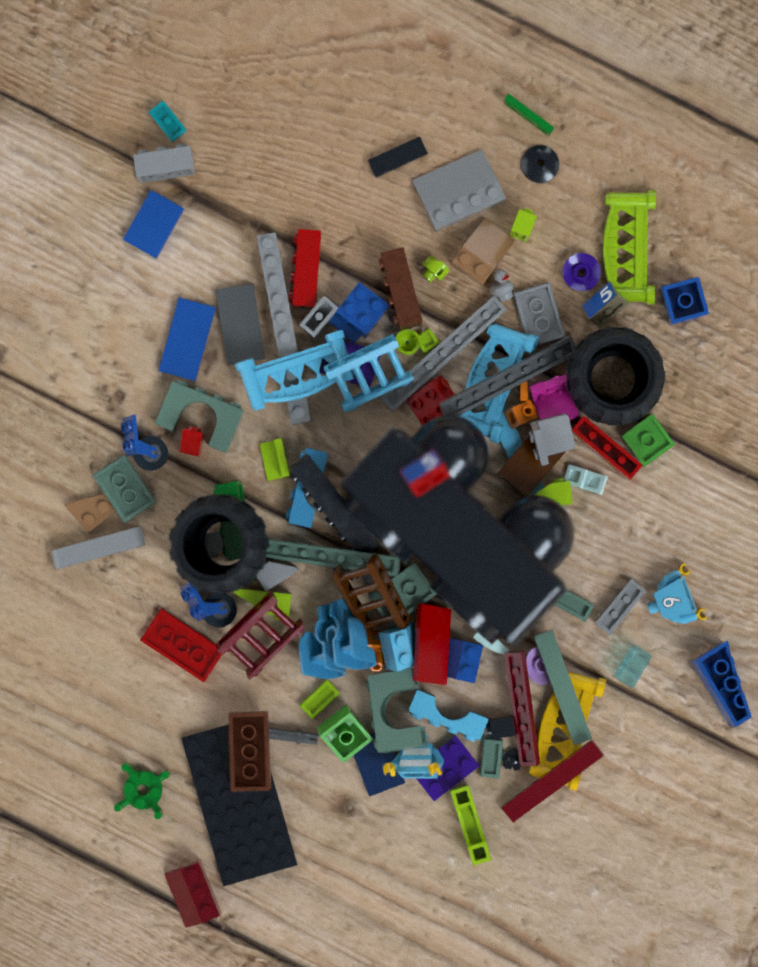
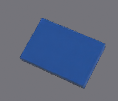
(153, 224)

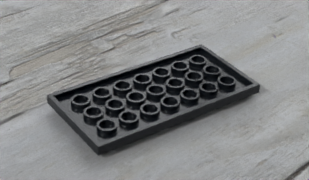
(243, 826)

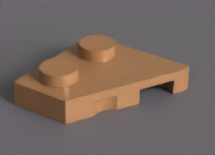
(91, 511)

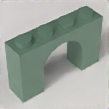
(181, 396)
(381, 689)

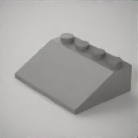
(459, 190)

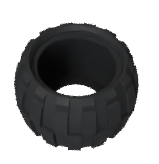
(638, 353)
(189, 550)

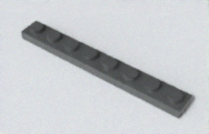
(508, 378)

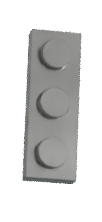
(620, 606)

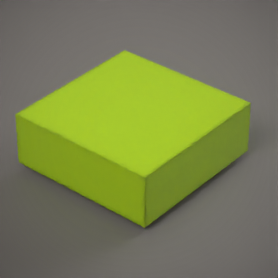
(428, 341)

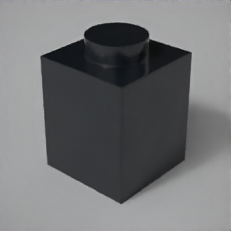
(501, 727)

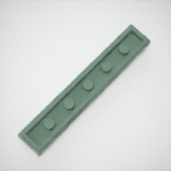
(563, 687)

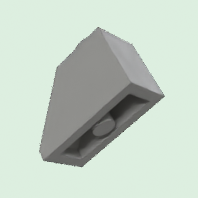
(319, 317)
(274, 573)

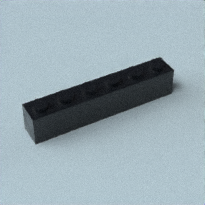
(332, 503)

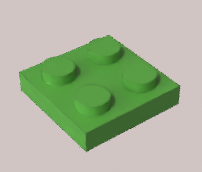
(648, 440)

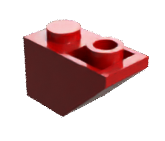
(192, 441)

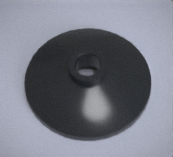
(537, 173)

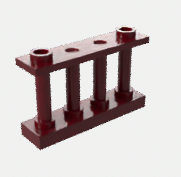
(255, 617)

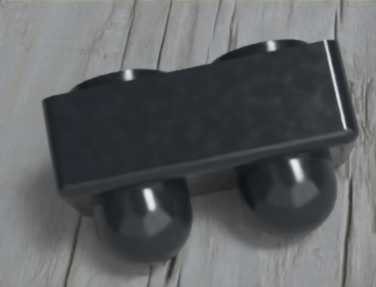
(485, 566)

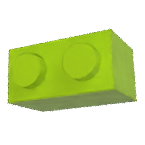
(523, 224)

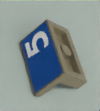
(604, 305)

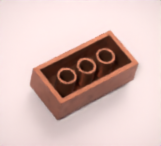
(401, 288)
(249, 751)

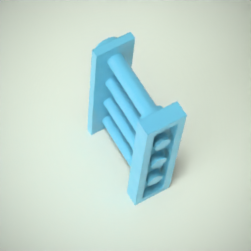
(355, 360)

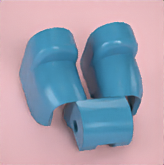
(336, 645)

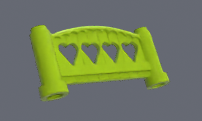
(637, 206)

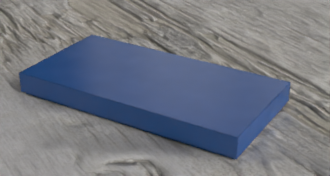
(187, 339)

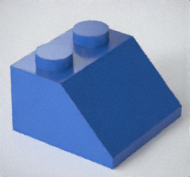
(463, 660)

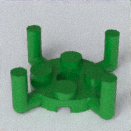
(140, 801)

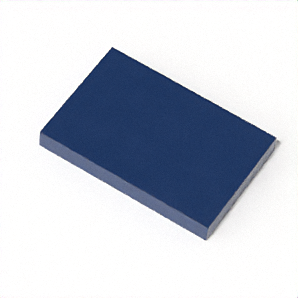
(371, 769)

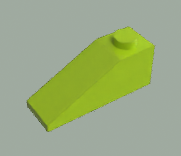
(559, 491)
(255, 596)

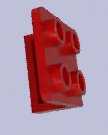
(426, 401)

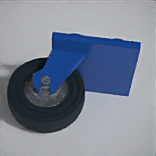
(149, 452)
(217, 609)

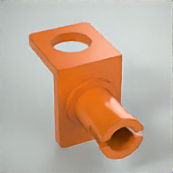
(376, 645)

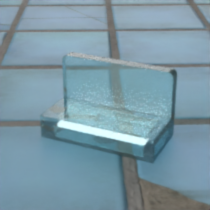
(632, 666)

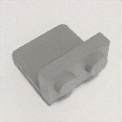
(551, 437)

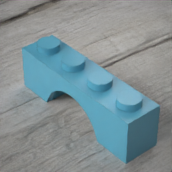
(471, 724)

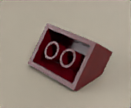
(193, 894)

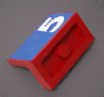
(425, 473)

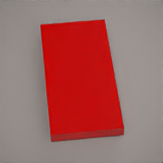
(432, 644)
(182, 645)

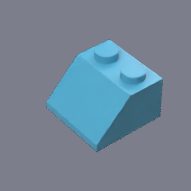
(398, 647)

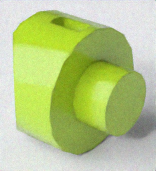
(434, 269)
(408, 342)

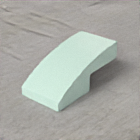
(585, 479)
(497, 646)

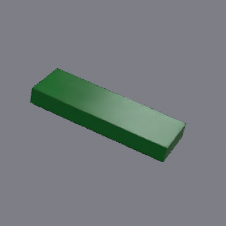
(528, 115)

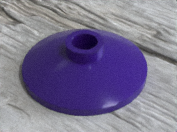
(583, 262)

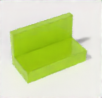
(274, 459)

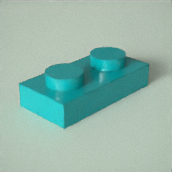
(167, 121)

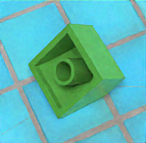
(344, 733)

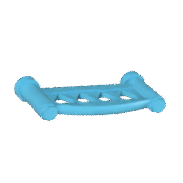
(515, 345)
(256, 377)

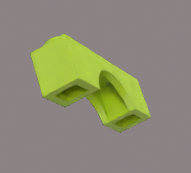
(470, 824)

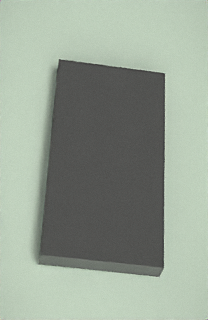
(240, 324)

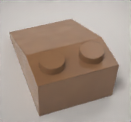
(483, 252)

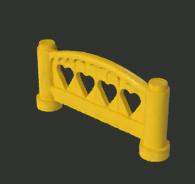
(585, 689)

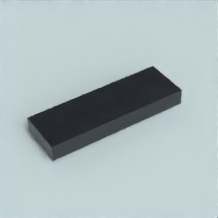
(397, 157)

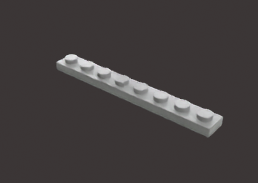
(446, 351)

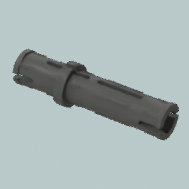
(293, 736)

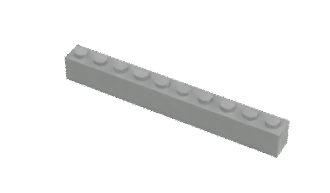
(281, 318)

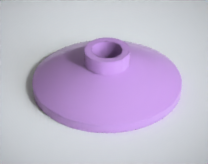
(537, 675)

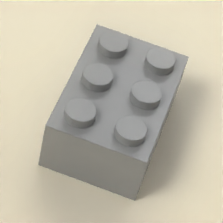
(164, 163)

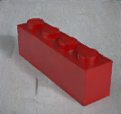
(306, 268)
(606, 448)

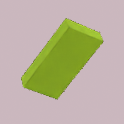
(319, 699)

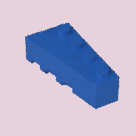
(720, 678)

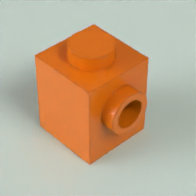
(521, 414)

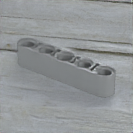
(97, 548)

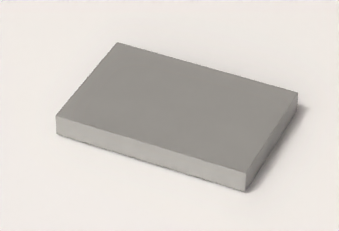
(539, 313)

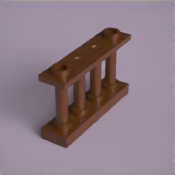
(381, 583)

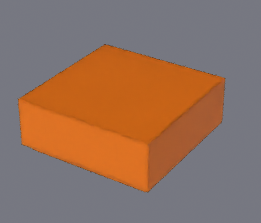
(523, 392)

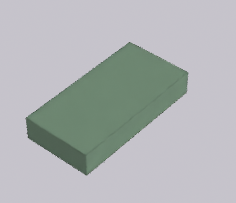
(575, 605)
(491, 758)

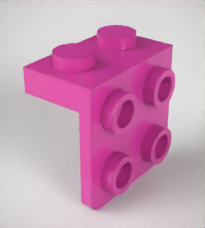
(553, 398)

